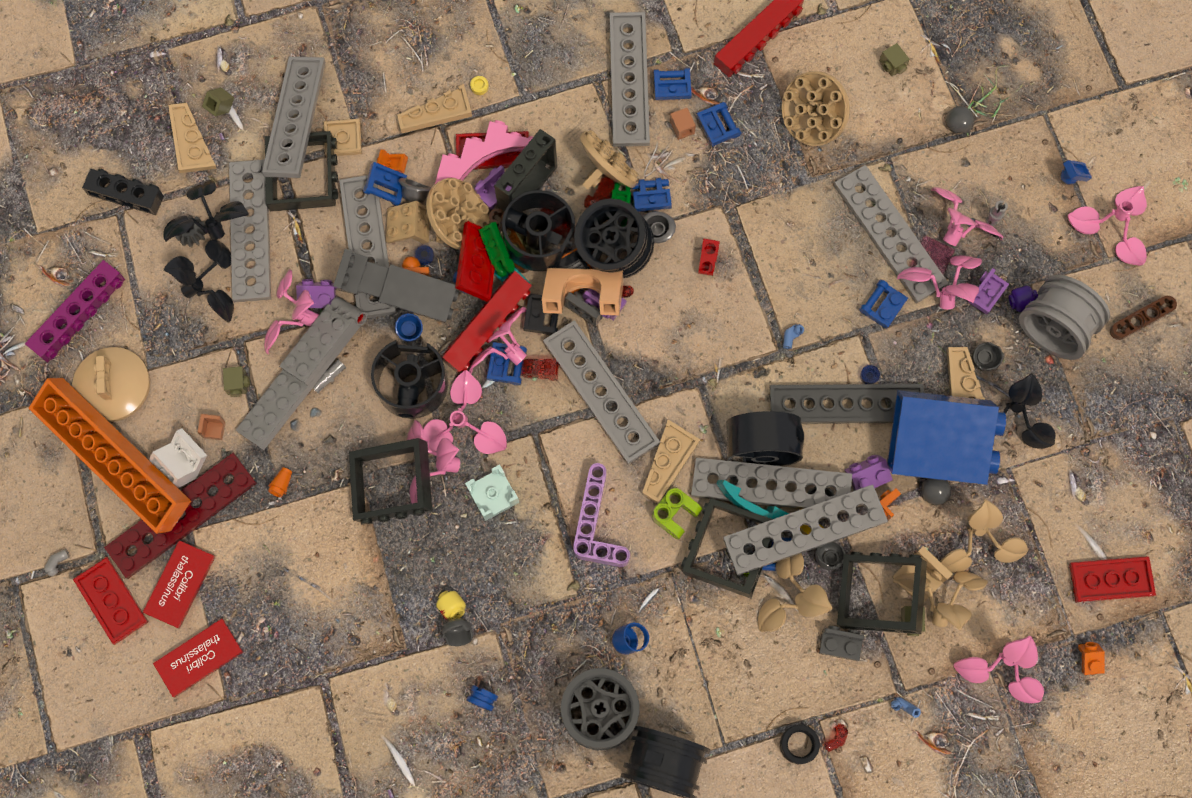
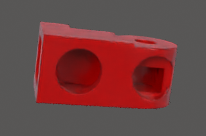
(708, 256)

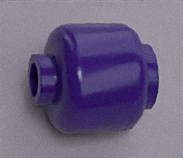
(1021, 297)

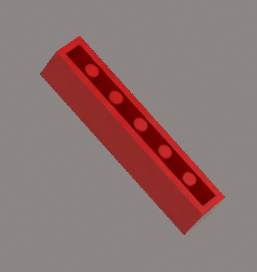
(756, 34)
(486, 321)

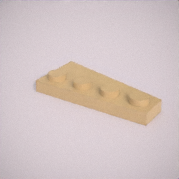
(437, 111)
(189, 144)
(961, 374)
(672, 454)

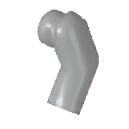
(53, 561)

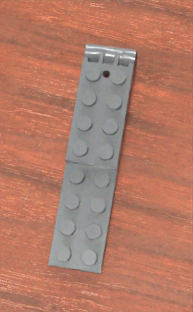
(302, 370)

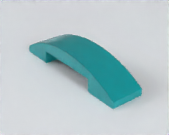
(731, 493)

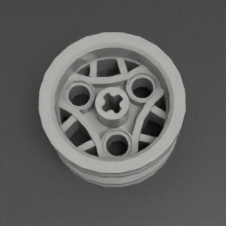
(1064, 317)

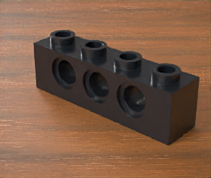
(147, 203)

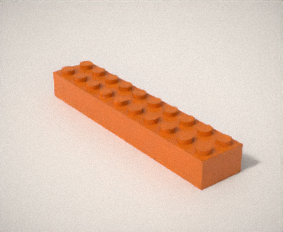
(109, 455)

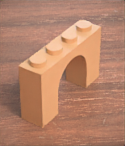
(562, 281)

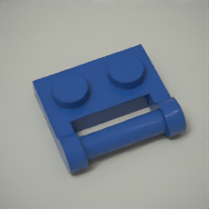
(672, 88)
(713, 126)
(386, 178)
(888, 309)
(499, 367)

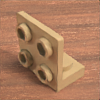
(407, 222)
(936, 571)

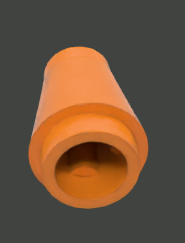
(280, 483)

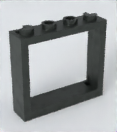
(315, 138)
(528, 169)
(424, 504)
(694, 546)
(915, 623)

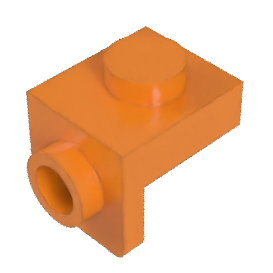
(394, 161)
(887, 498)
(1092, 658)

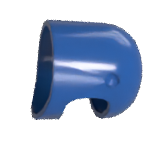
(408, 327)
(630, 644)

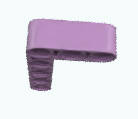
(591, 521)

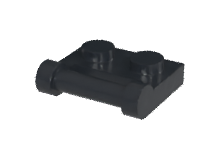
(535, 317)

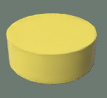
(479, 85)

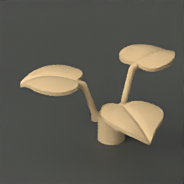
(980, 521)
(809, 603)
(943, 612)

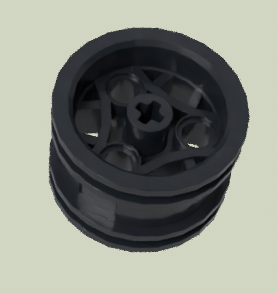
(614, 238)
(665, 762)

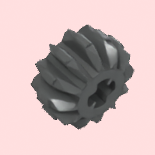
(193, 235)

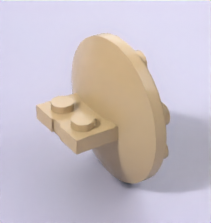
(815, 108)
(606, 162)
(450, 206)
(113, 382)

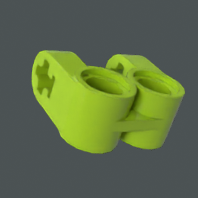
(671, 509)

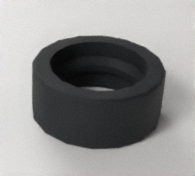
(814, 740)

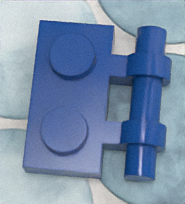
(652, 199)

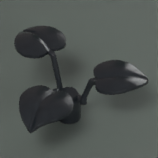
(212, 225)
(183, 271)
(1029, 392)

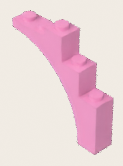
(475, 151)

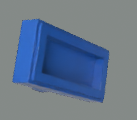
(1074, 172)

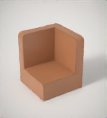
(682, 123)
(211, 427)

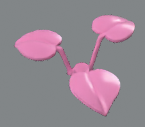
(1128, 202)
(955, 231)
(948, 293)
(300, 312)
(512, 350)
(466, 390)
(445, 458)
(1015, 653)

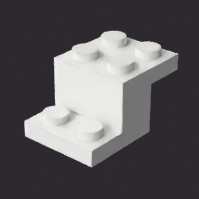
(180, 459)

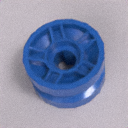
(482, 698)

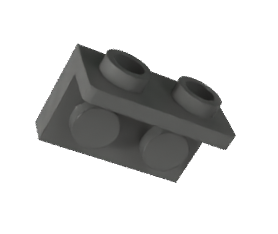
(577, 305)
(841, 643)

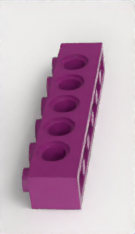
(65, 312)

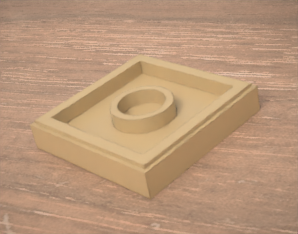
(347, 135)

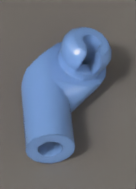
(790, 334)
(906, 706)

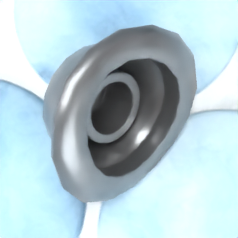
(413, 190)
(662, 225)

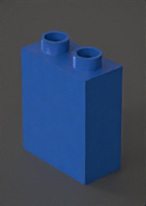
(945, 437)

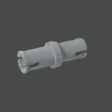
(997, 213)
(329, 375)

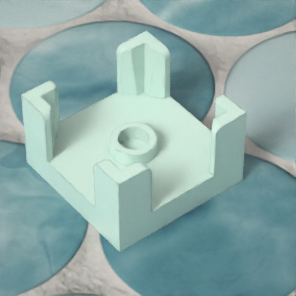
(492, 493)

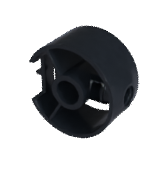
(527, 224)
(409, 391)
(765, 438)

